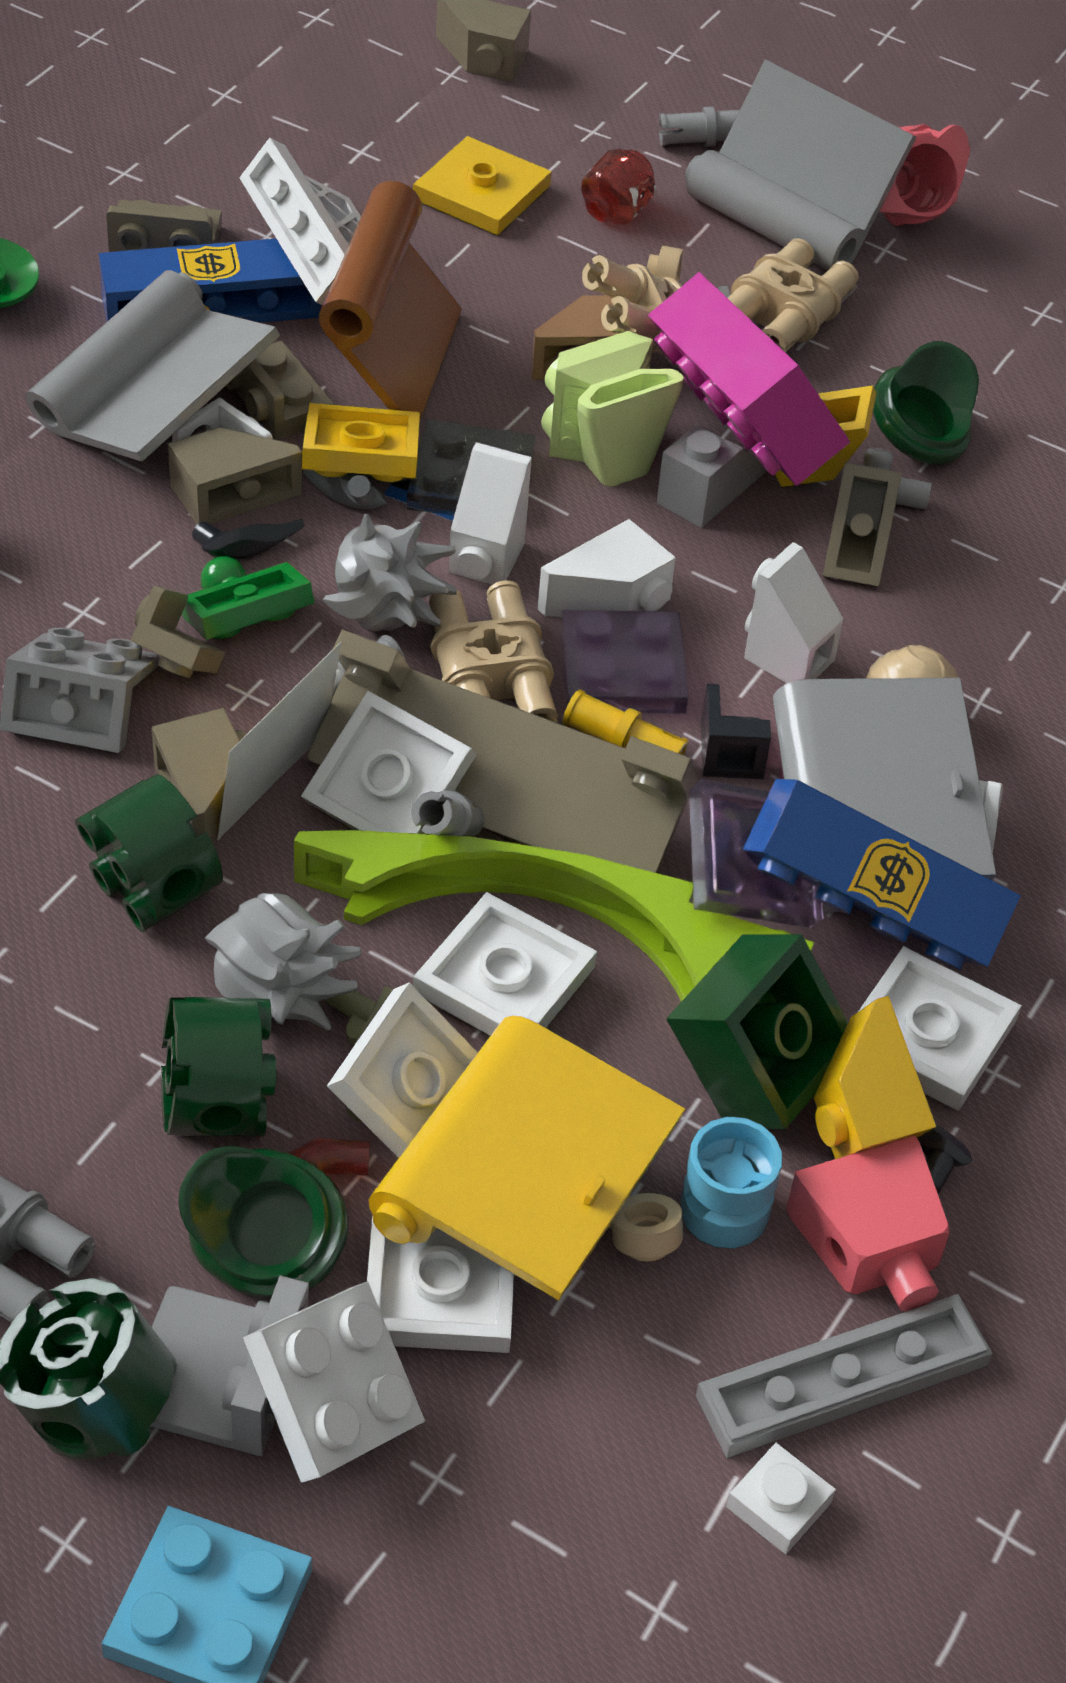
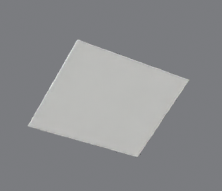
(277, 741)

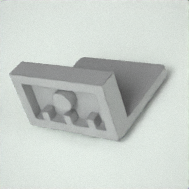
(73, 688)
(215, 1381)

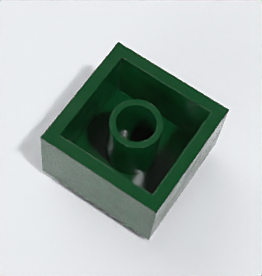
(761, 1028)

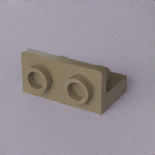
(155, 225)
(278, 391)

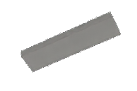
(842, 1375)

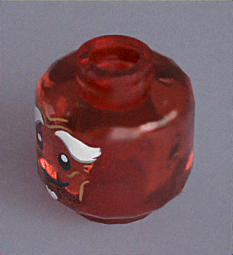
(620, 185)

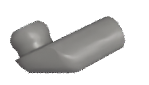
(911, 492)

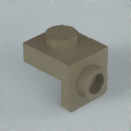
(157, 632)

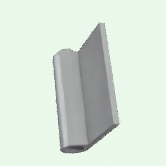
(802, 166)
(147, 369)
(892, 754)

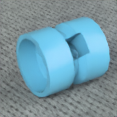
(730, 1182)

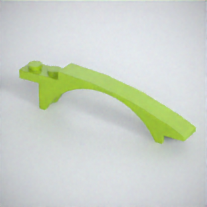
(396, 869)

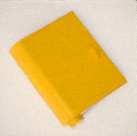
(527, 1156)

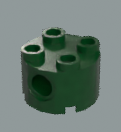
(150, 851)
(216, 1066)
(86, 1370)

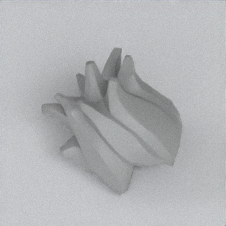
(385, 577)
(282, 956)

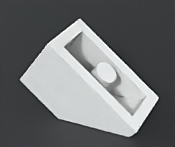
(490, 515)
(609, 573)

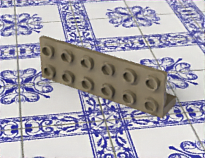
(528, 773)

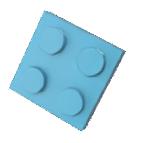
(206, 1603)

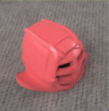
(929, 173)

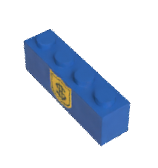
(235, 278)
(880, 873)

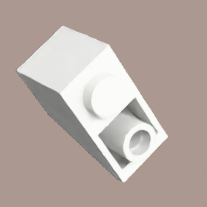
(792, 619)

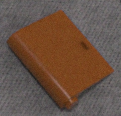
(389, 305)

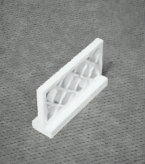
(304, 215)

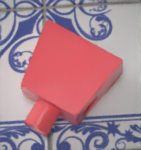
(874, 1220)

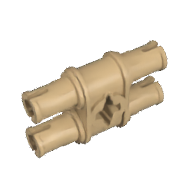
(633, 294)
(791, 297)
(496, 655)

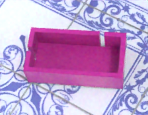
(746, 380)

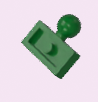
(238, 600)

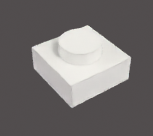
(780, 1498)

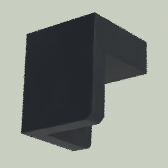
(732, 743)

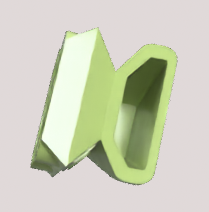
(610, 406)

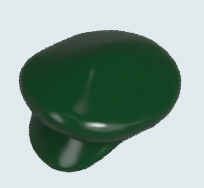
(929, 403)
(262, 1218)

